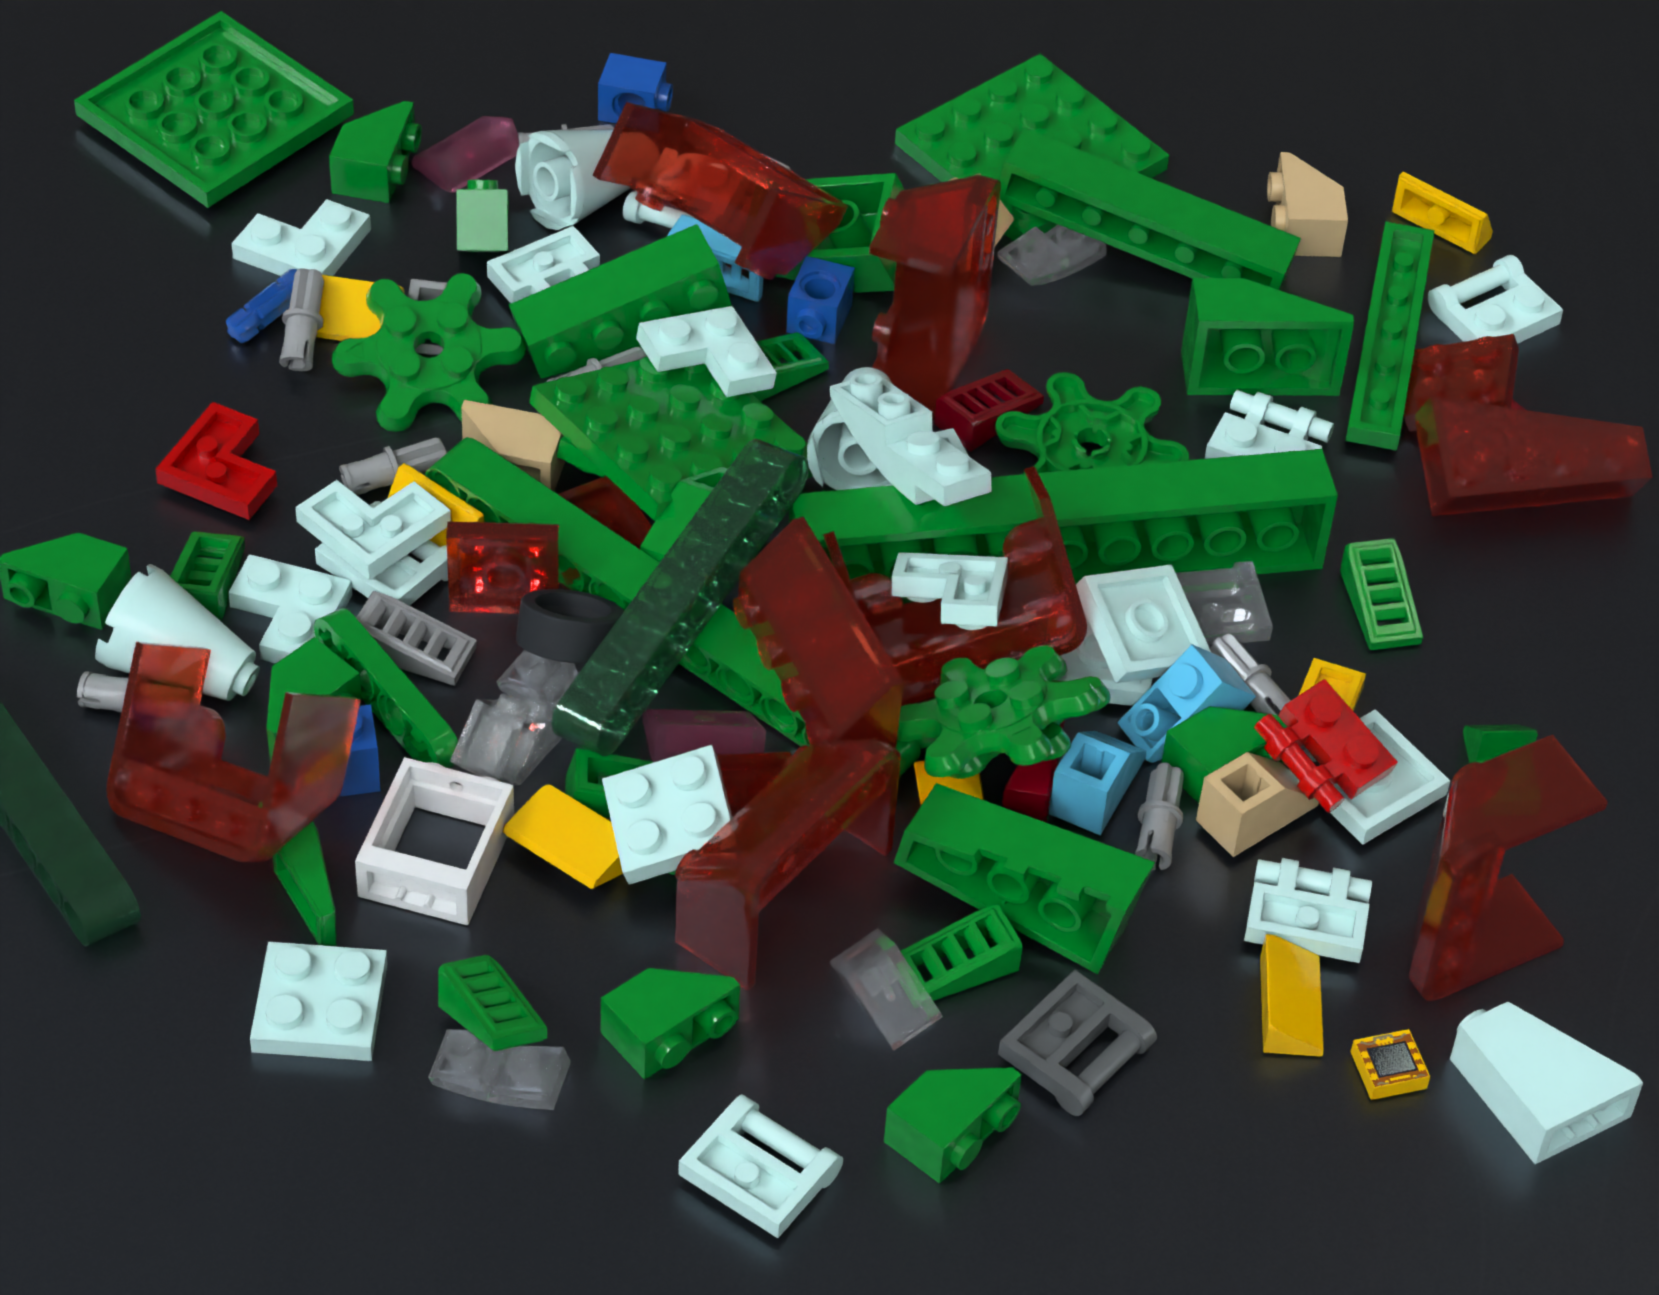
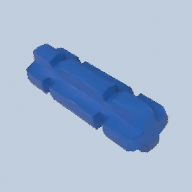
(261, 309)

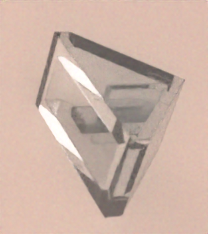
(886, 988)

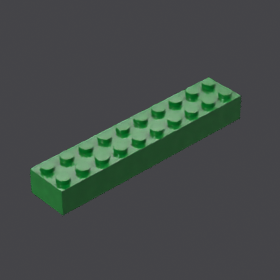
(1110, 518)

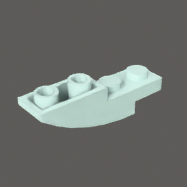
(902, 445)

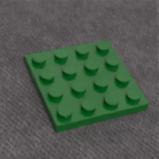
(214, 108)
(983, 124)
(657, 426)

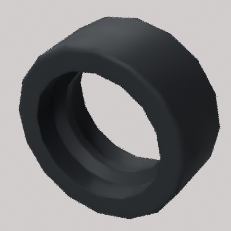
(564, 624)

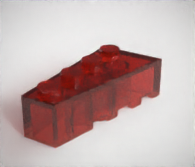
(1523, 458)

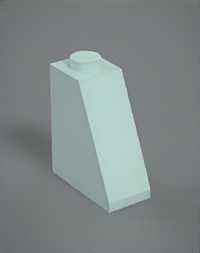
(1541, 1080)

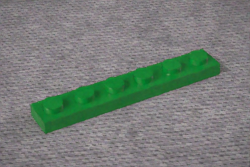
(1390, 336)

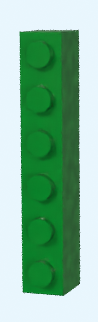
(1141, 214)

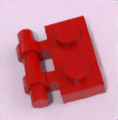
(1334, 737)

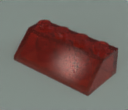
(818, 641)

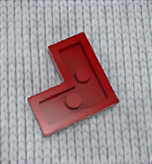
(210, 463)

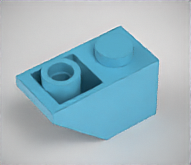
(1186, 688)
(1093, 779)

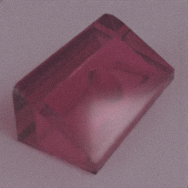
(469, 152)
(682, 731)

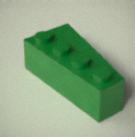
(602, 307)
(1045, 878)

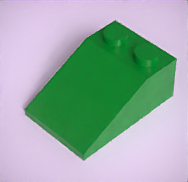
(852, 238)
(1262, 341)

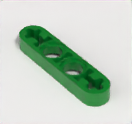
(388, 690)

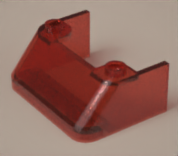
(721, 184)
(943, 276)
(1036, 609)
(172, 772)
(774, 838)
(1467, 917)

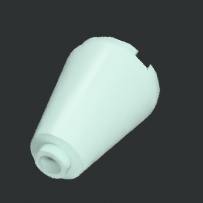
(558, 176)
(844, 460)
(164, 613)

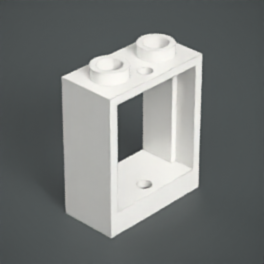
(422, 883)

